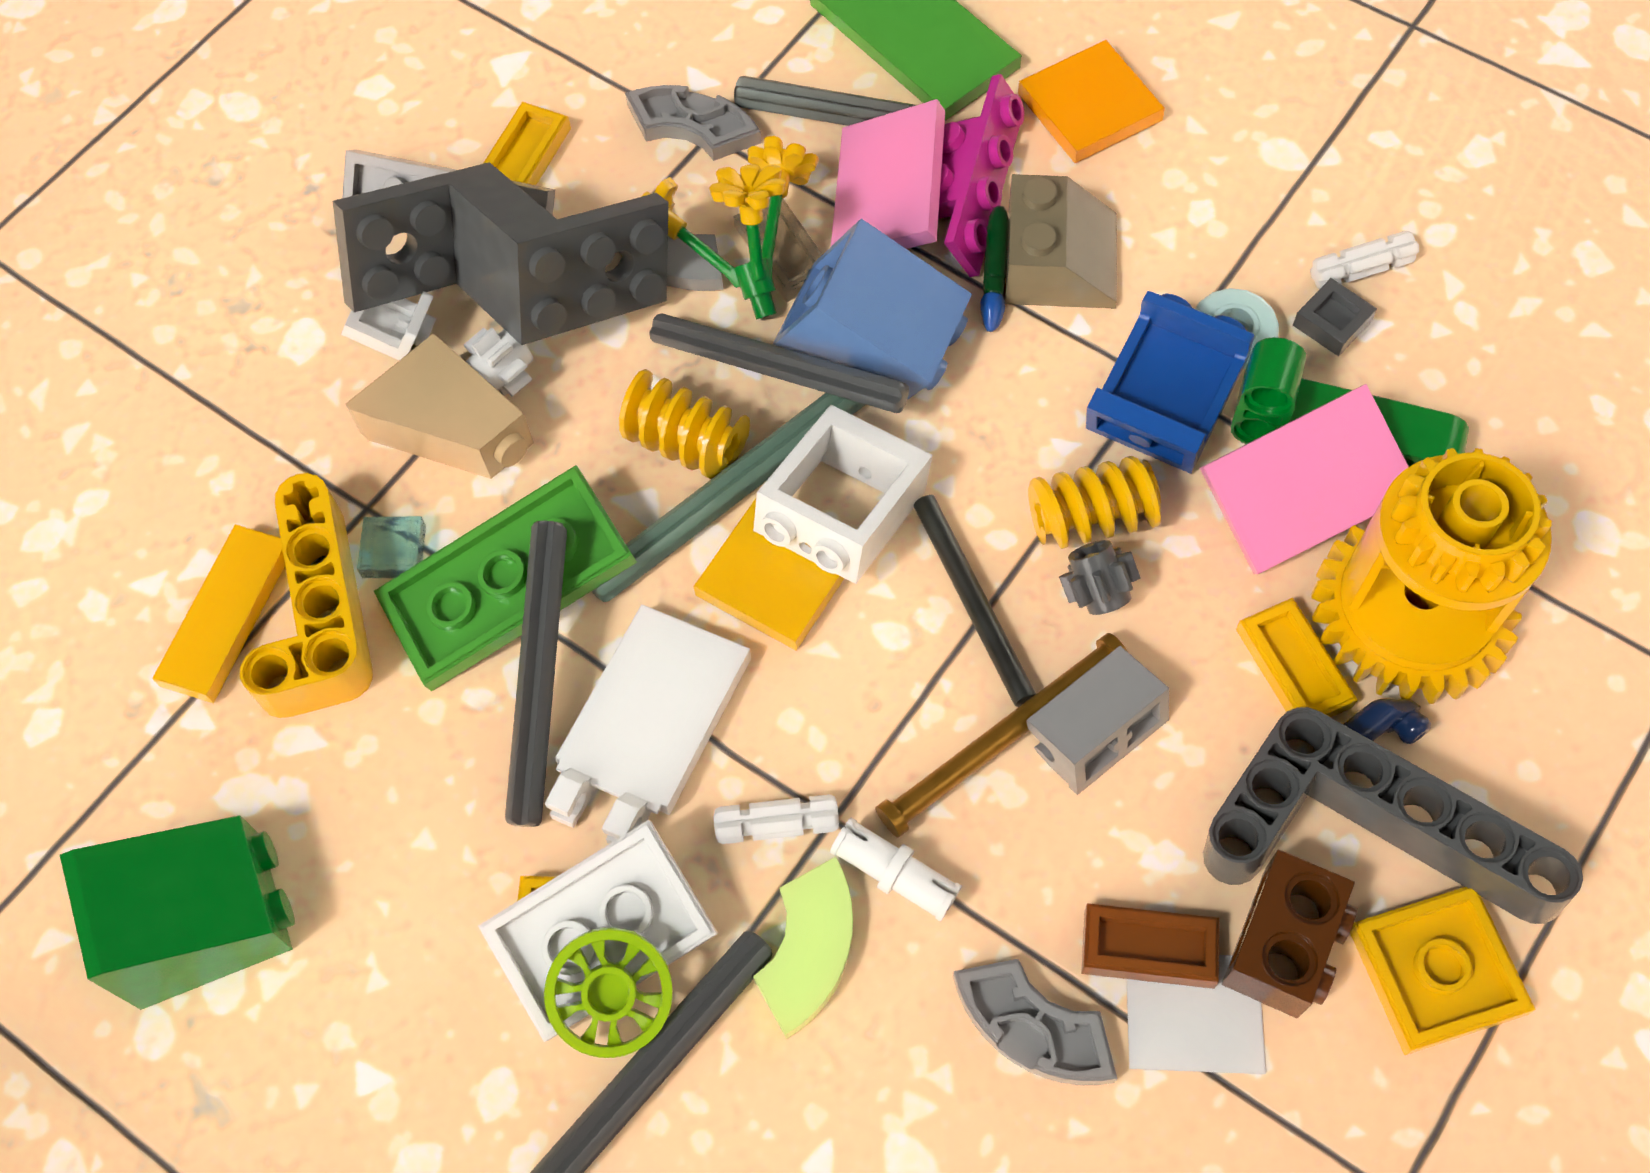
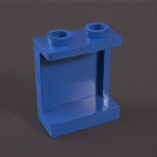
(1170, 381)

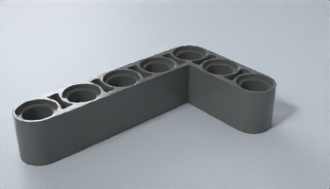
(1382, 812)

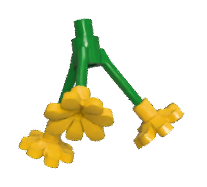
(764, 177)

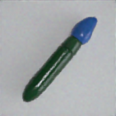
(992, 302)

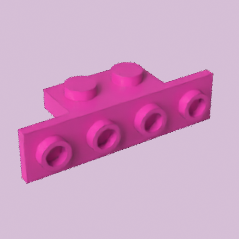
(975, 171)

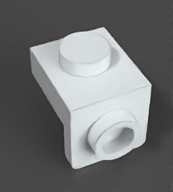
(392, 326)

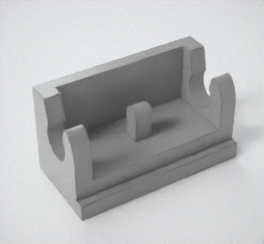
(1100, 719)

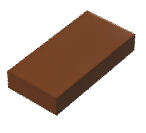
(1150, 946)

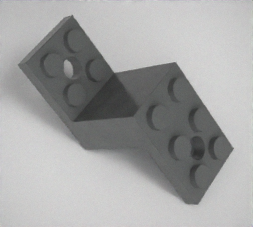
(502, 251)

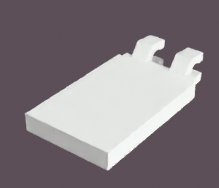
(646, 721)

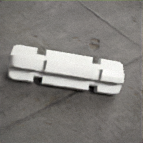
(1365, 259)
(776, 819)

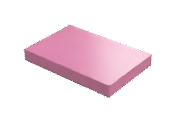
(892, 175)
(1306, 479)

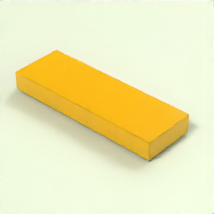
(222, 615)

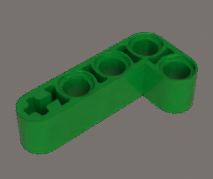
(1277, 394)

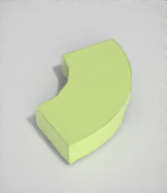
(813, 949)

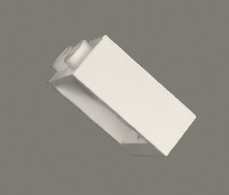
(862, 453)

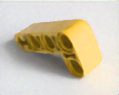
(312, 591)

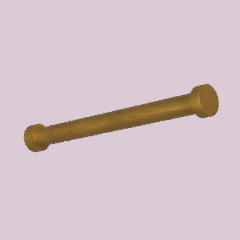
(899, 812)

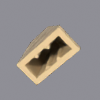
(442, 412)

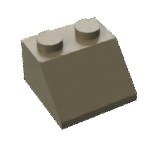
(1059, 245)

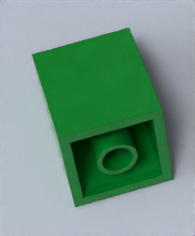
(176, 908)

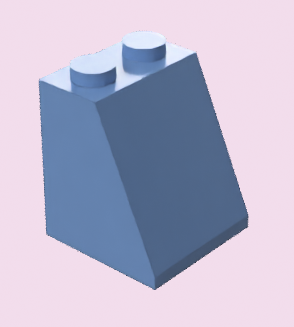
(877, 310)

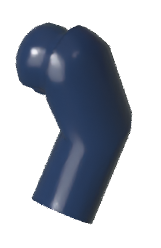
(1389, 716)

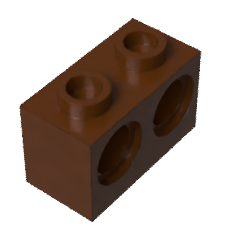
(1278, 928)

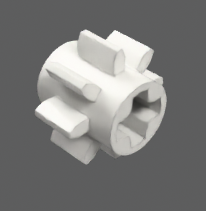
(500, 360)

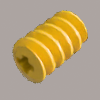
(678, 429)
(1095, 499)

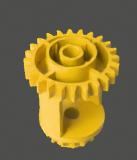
(1461, 545)

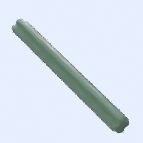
(718, 495)

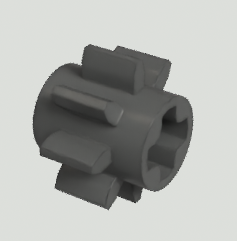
(1099, 577)

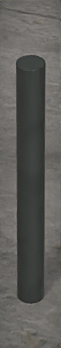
(974, 600)

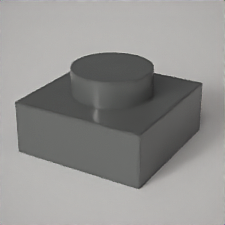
(1334, 317)

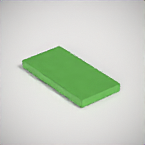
(926, 46)
(473, 590)

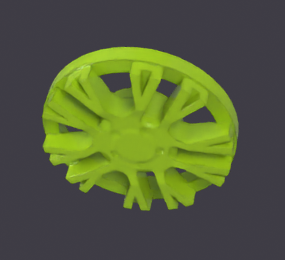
(608, 992)

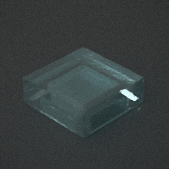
(390, 545)

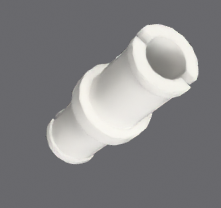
(895, 869)

